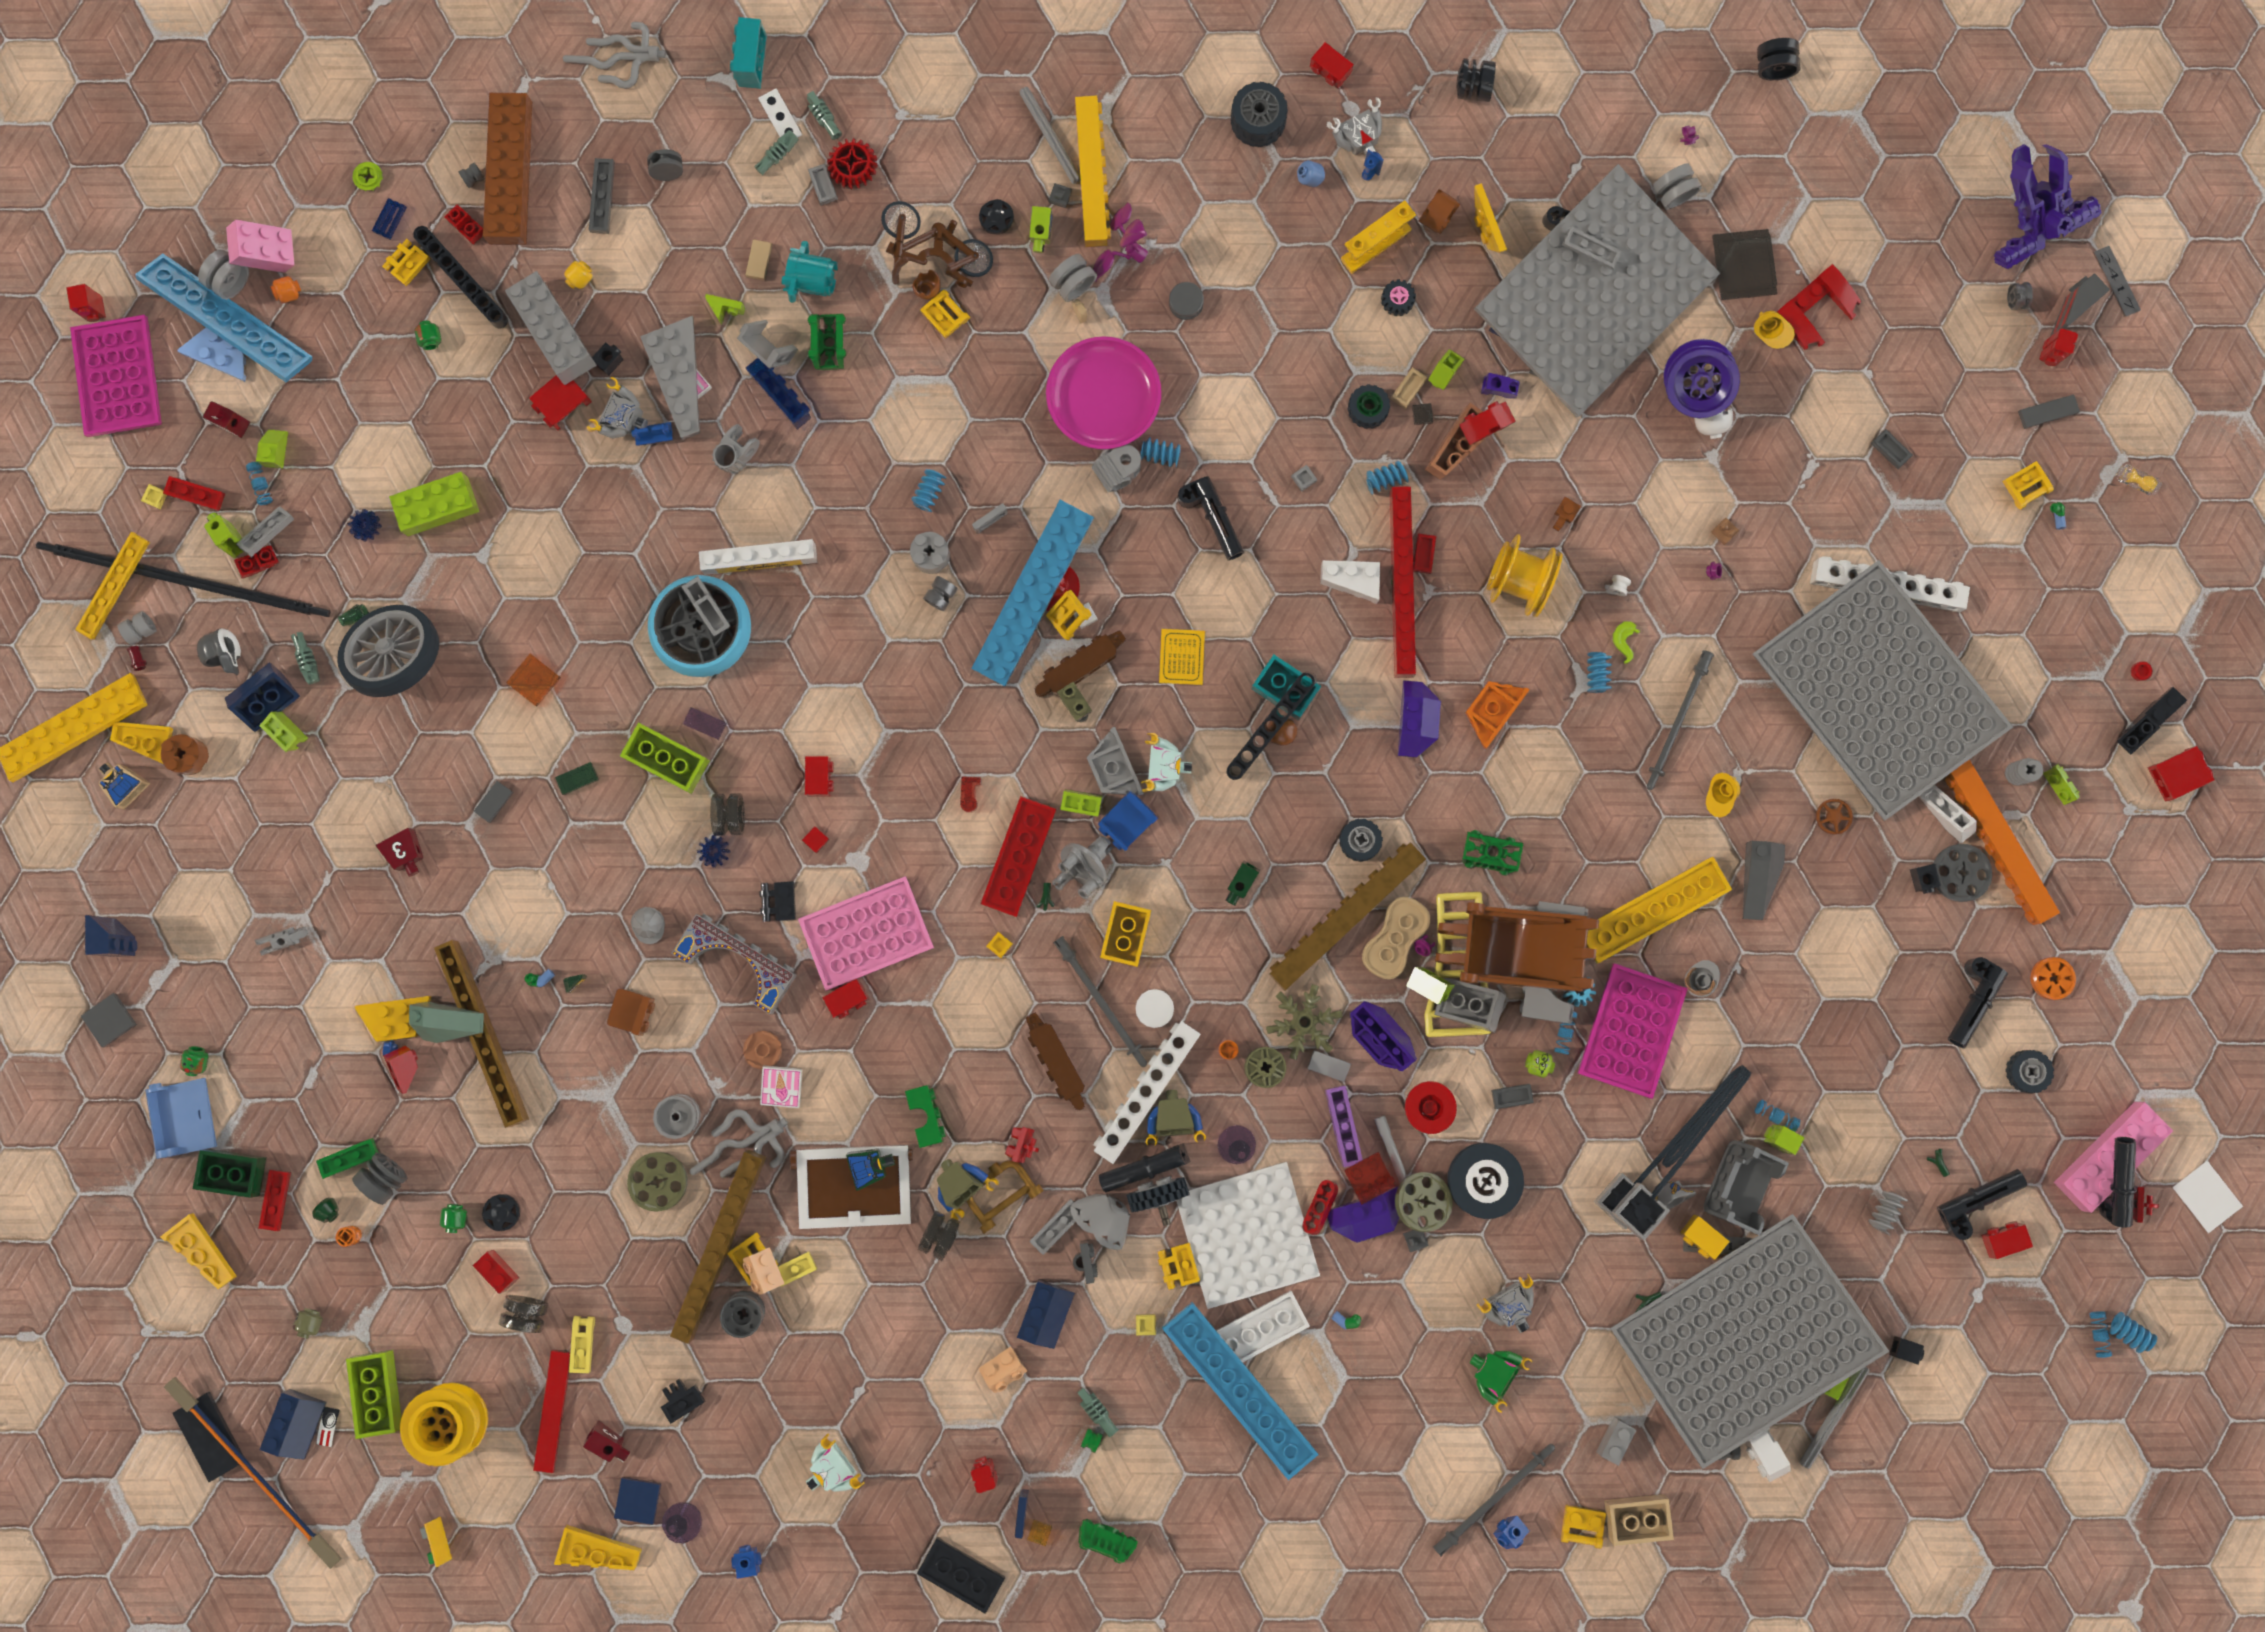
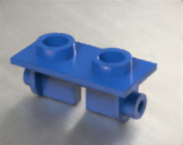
(1373, 165)
(653, 434)

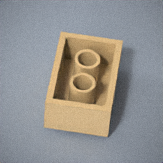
(1639, 1519)

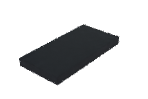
(207, 1450)
(961, 1575)

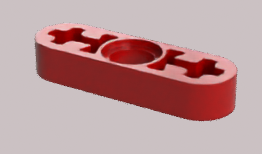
(1313, 1211)

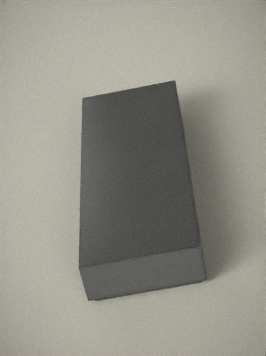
(2049, 411)

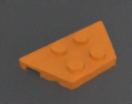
(1493, 709)

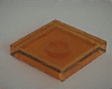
(533, 680)

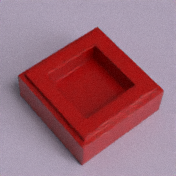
(815, 839)

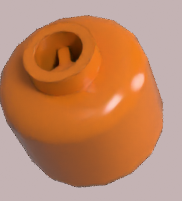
(285, 289)

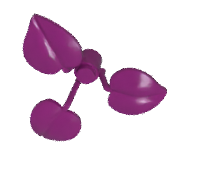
(1132, 234)

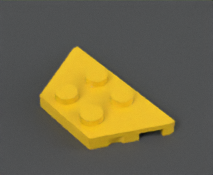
(1486, 221)
(389, 1019)

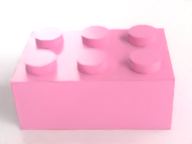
(260, 246)

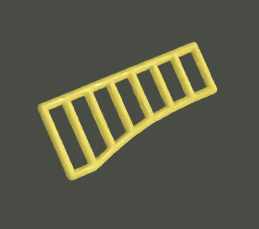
(1441, 917)

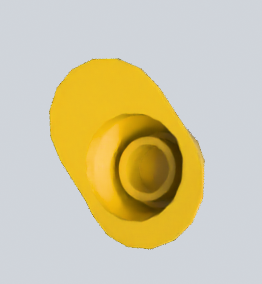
(1774, 329)
(1722, 794)

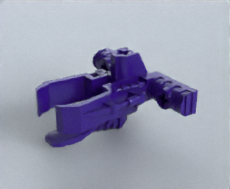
(2042, 206)

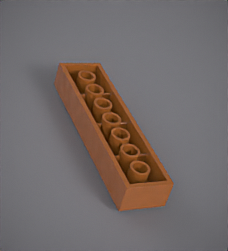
(507, 169)

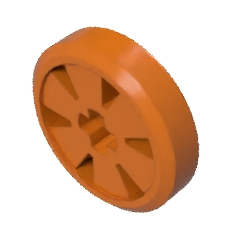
(2049, 989)

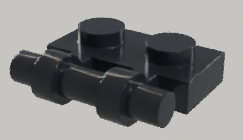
(784, 901)

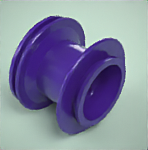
(1699, 353)

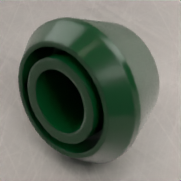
(326, 1210)

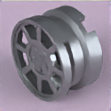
(2018, 296)

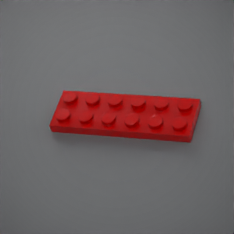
(1018, 856)

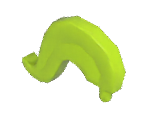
(1619, 639)

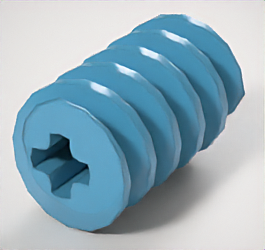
(1160, 452)
(1386, 476)
(928, 489)
(1599, 672)
(2132, 1333)

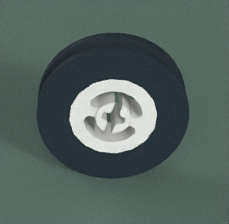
(1504, 1194)

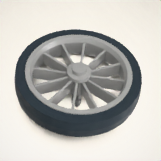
(388, 651)

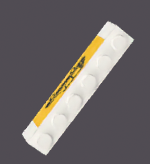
(758, 557)

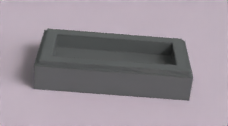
(1891, 449)
(493, 801)
(1512, 1096)

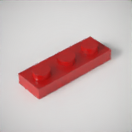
(194, 493)
(274, 1200)

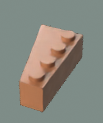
(1454, 447)

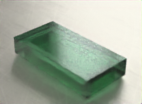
(577, 778)

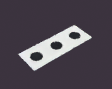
(779, 113)

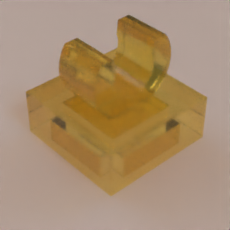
(1039, 1532)

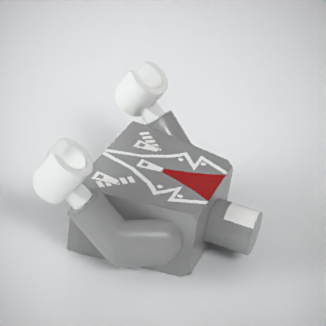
(1360, 131)

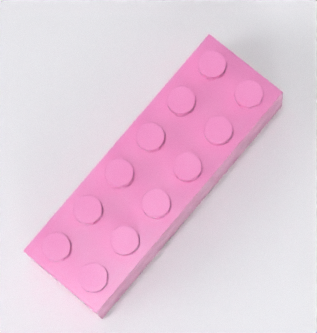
(2090, 1176)

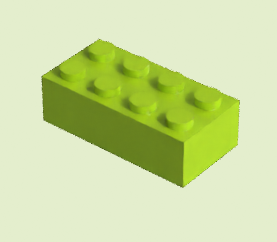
(434, 504)
(664, 758)
(374, 1394)

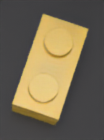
(1704, 1237)

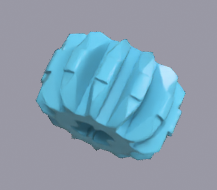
(1585, 995)

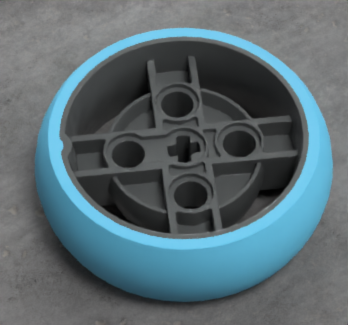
(666, 637)

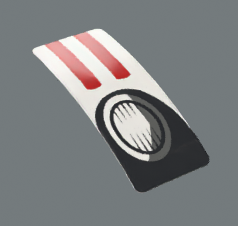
(327, 1426)

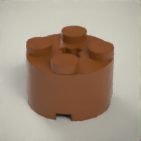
(1439, 211)
(176, 760)

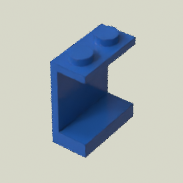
(1127, 820)

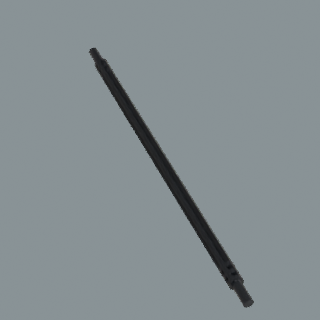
(188, 580)

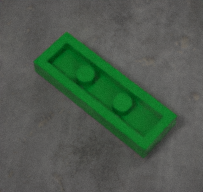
(346, 1158)

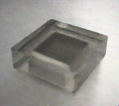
(1422, 414)

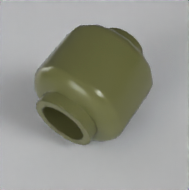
(307, 1323)

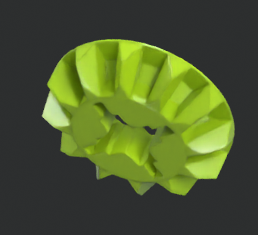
(363, 170)

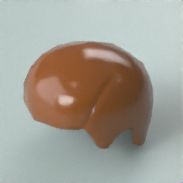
(927, 285)
(1286, 734)

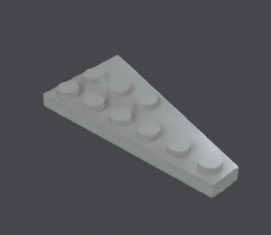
(675, 366)

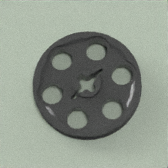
(1961, 882)

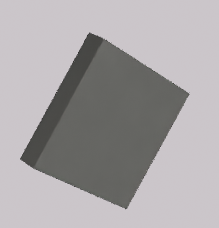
(108, 1020)

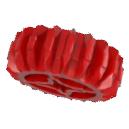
(866, 166)

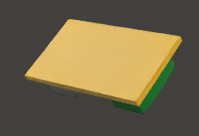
(438, 1542)

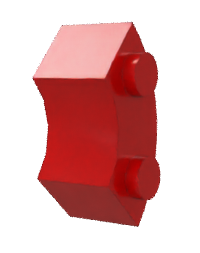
(1487, 422)

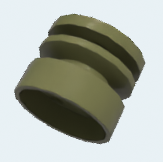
(1255, 1061)

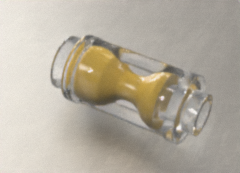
(2146, 484)

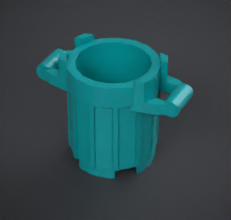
(808, 273)

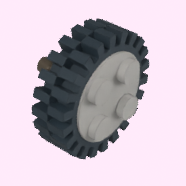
(1158, 1195)

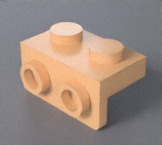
(763, 1271)
(1002, 1370)

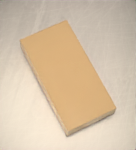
(758, 260)
(1409, 388)

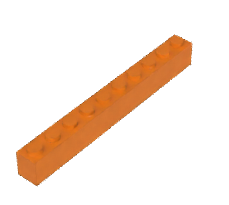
(2002, 844)

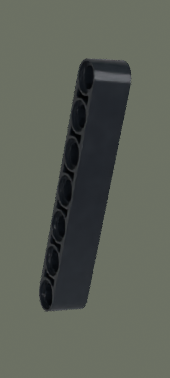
(454, 271)
(1267, 734)

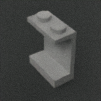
(762, 348)

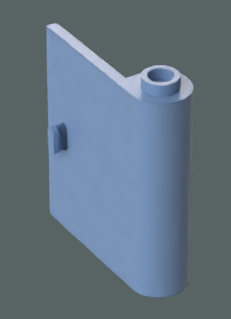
(180, 1118)

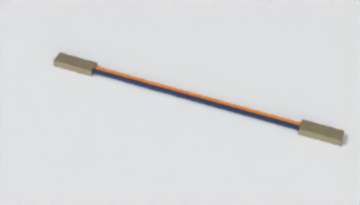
(317, 1543)

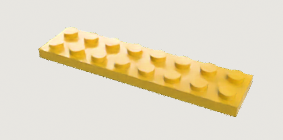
(71, 727)
(1657, 908)

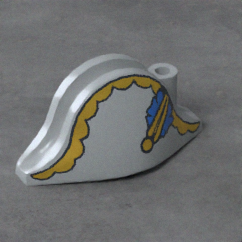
(1674, 1194)

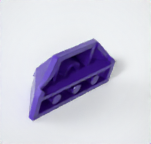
(1418, 719)
(1382, 1036)
(1366, 1220)

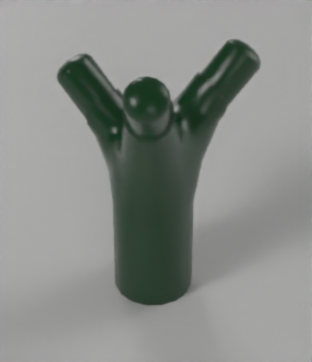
(1046, 897)
(1939, 1162)
(1647, 1299)

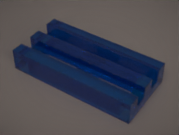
(386, 217)

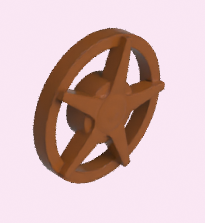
(1834, 816)

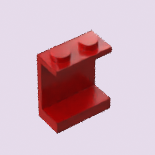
(558, 400)
(2181, 773)

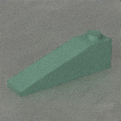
(444, 1023)

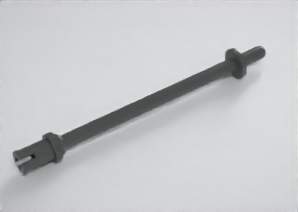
(1700, 670)
(1069, 955)
(1453, 1536)

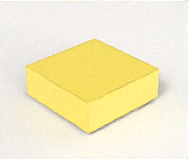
(154, 496)
(1146, 1324)

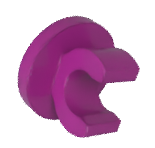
(1689, 135)
(1423, 947)

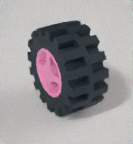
(1398, 290)

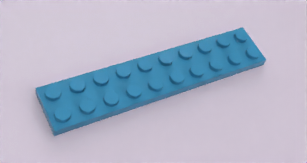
(224, 318)
(1032, 592)
(1240, 1390)

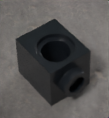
(607, 366)
(1917, 878)
(1907, 1350)

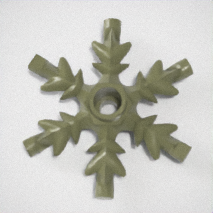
(1312, 1020)

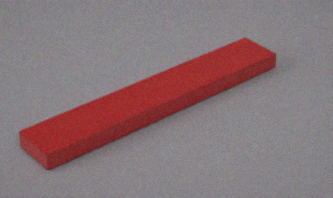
(552, 1412)

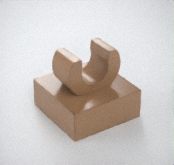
(1724, 531)

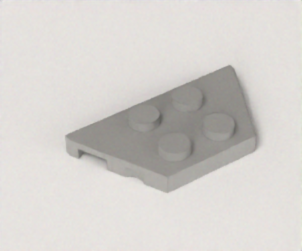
(1112, 767)

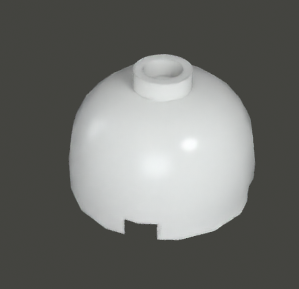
(1716, 424)

